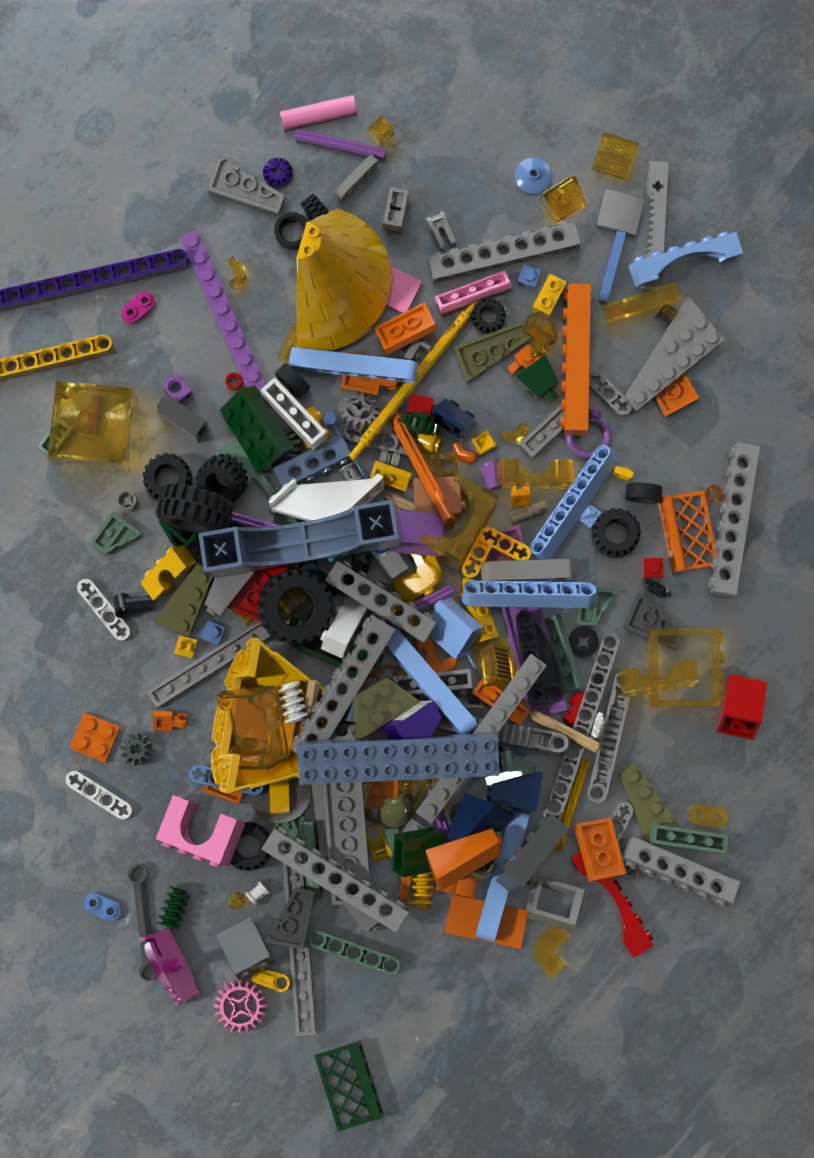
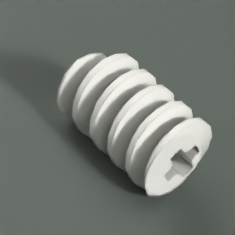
(292, 702)

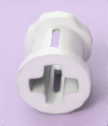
(257, 893)

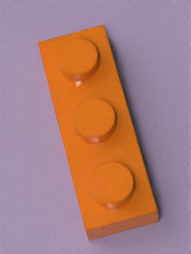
(490, 694)

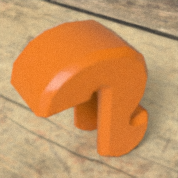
(432, 658)

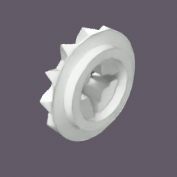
(597, 727)

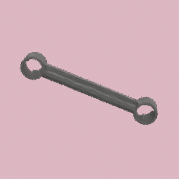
(142, 915)

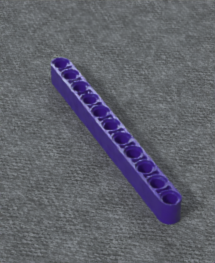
(97, 282)

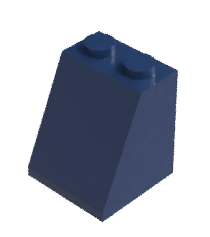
(517, 792)
(476, 816)

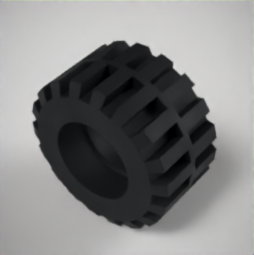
(160, 463)
(229, 469)
(616, 516)
(261, 857)

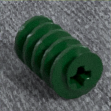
(174, 907)

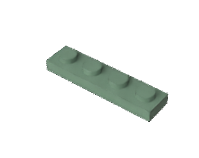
(563, 653)

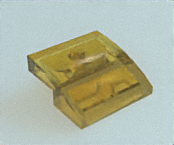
(615, 156)

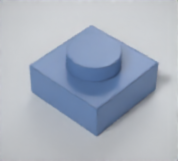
(529, 276)
(213, 632)

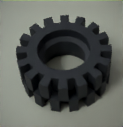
(313, 207)
(492, 305)

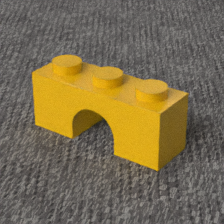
(158, 580)

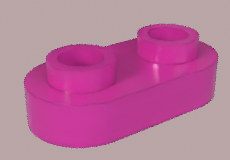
(138, 307)

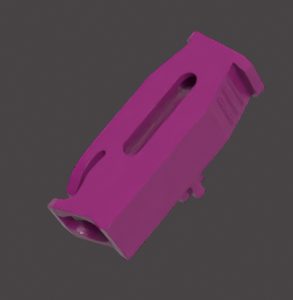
(170, 966)

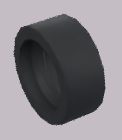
(282, 220)
(292, 380)
(643, 493)

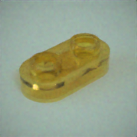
(707, 815)

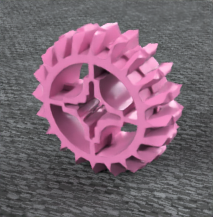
(226, 996)

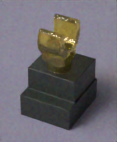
(665, 315)

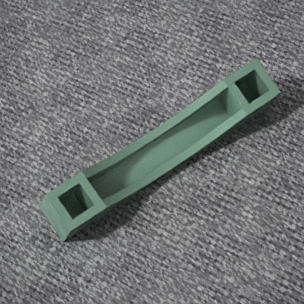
(235, 450)

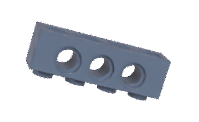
(302, 461)

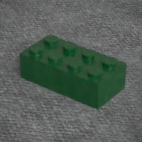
(256, 429)

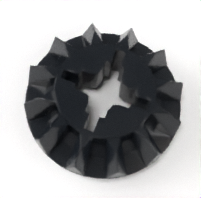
(657, 589)
(592, 642)

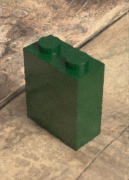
(411, 848)

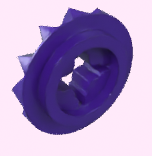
(283, 178)

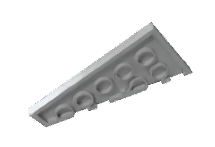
(680, 347)

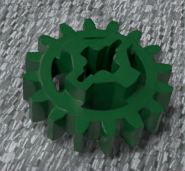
(420, 423)

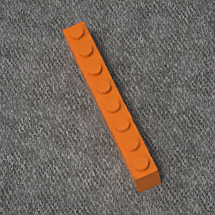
(576, 359)

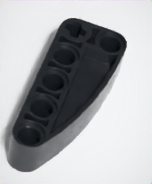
(543, 651)

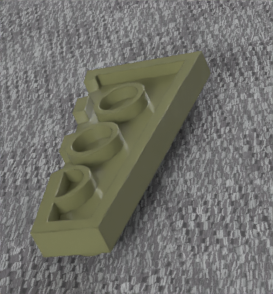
(487, 350)
(186, 602)
(645, 801)

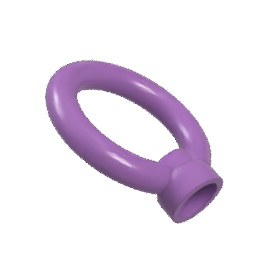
(595, 417)

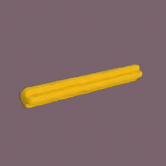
(573, 799)

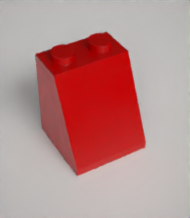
(742, 707)

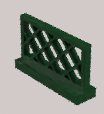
(365, 1080)

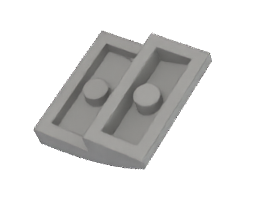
(620, 212)

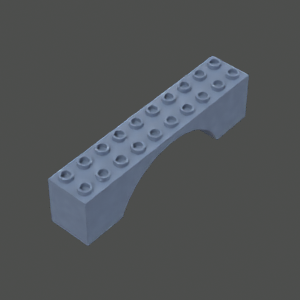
(259, 548)
(398, 759)

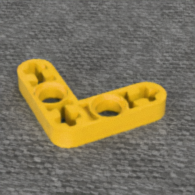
(487, 545)

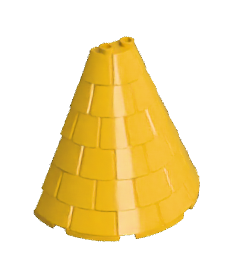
(340, 281)
(255, 668)

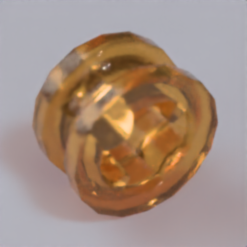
(707, 492)

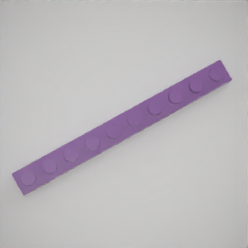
(222, 310)

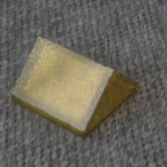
(563, 198)

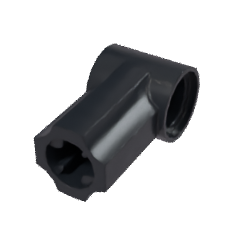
(126, 605)

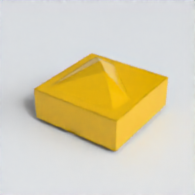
(484, 442)
(623, 473)

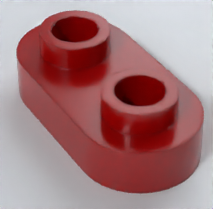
(575, 700)

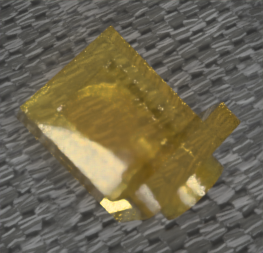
(238, 268)

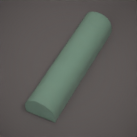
(308, 833)
(688, 838)

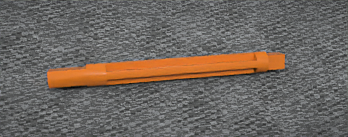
(422, 468)

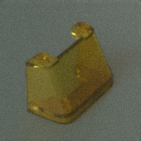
(256, 726)

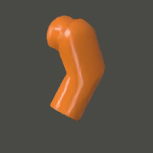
(464, 455)

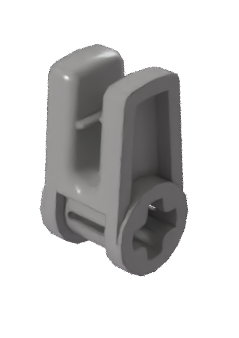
(438, 223)

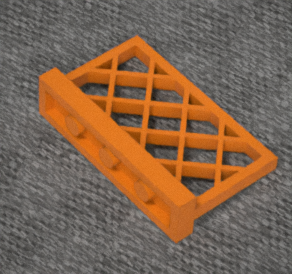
(672, 530)

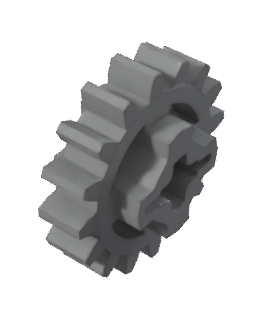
(358, 410)

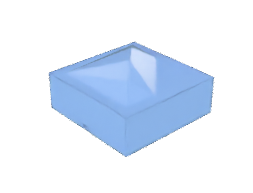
(589, 516)

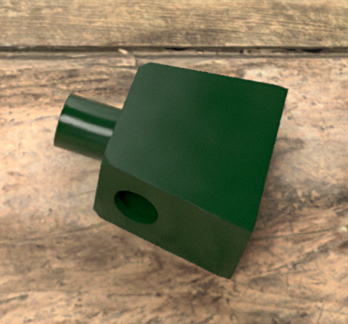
(539, 380)

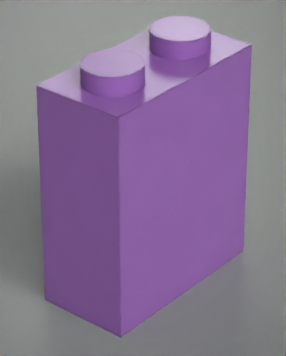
(413, 526)

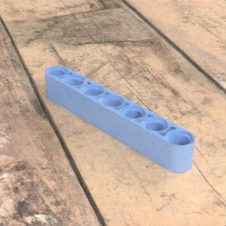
(353, 365)
(574, 503)
(528, 594)
(430, 683)
(496, 893)

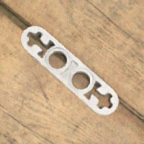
(102, 611)
(100, 793)

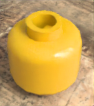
(429, 444)

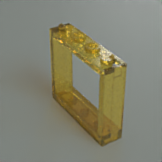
(718, 657)

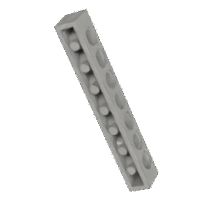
(565, 229)
(749, 454)
(352, 682)
(392, 920)

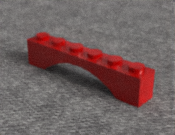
(633, 934)

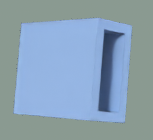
(454, 628)

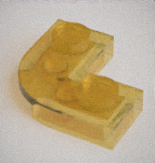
(545, 947)

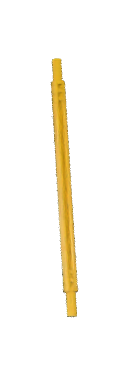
(407, 388)

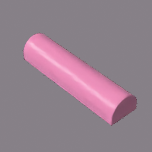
(318, 113)
(473, 292)

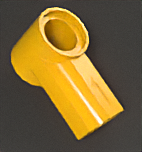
(270, 978)

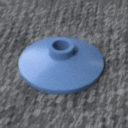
(532, 184)

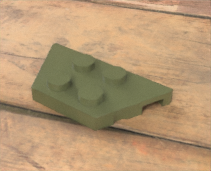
(379, 705)

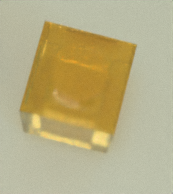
(381, 131)

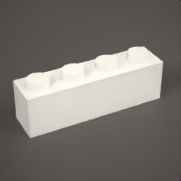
(293, 414)
(343, 626)

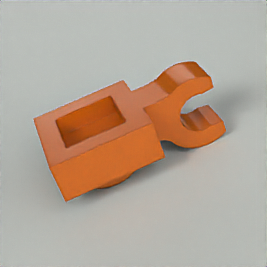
(523, 360)
(166, 721)

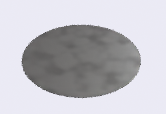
(299, 800)

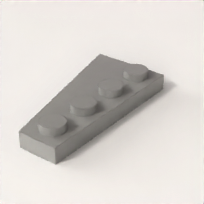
(240, 186)

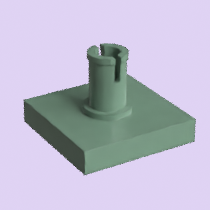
(509, 769)

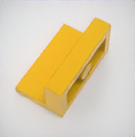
(392, 476)

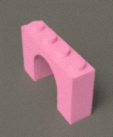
(175, 832)

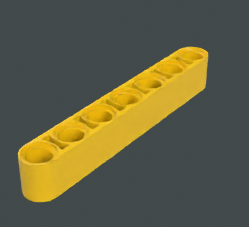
(58, 360)

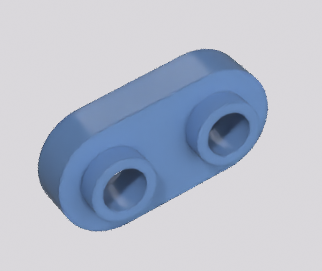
(102, 907)

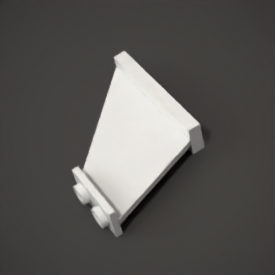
(324, 499)

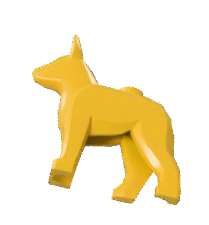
(421, 583)

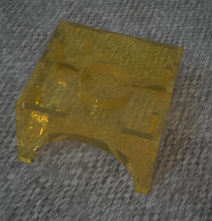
(91, 424)
(456, 547)

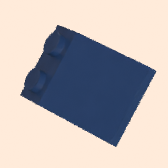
(453, 418)

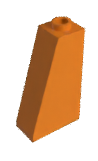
(463, 856)

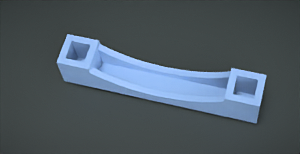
(723, 247)

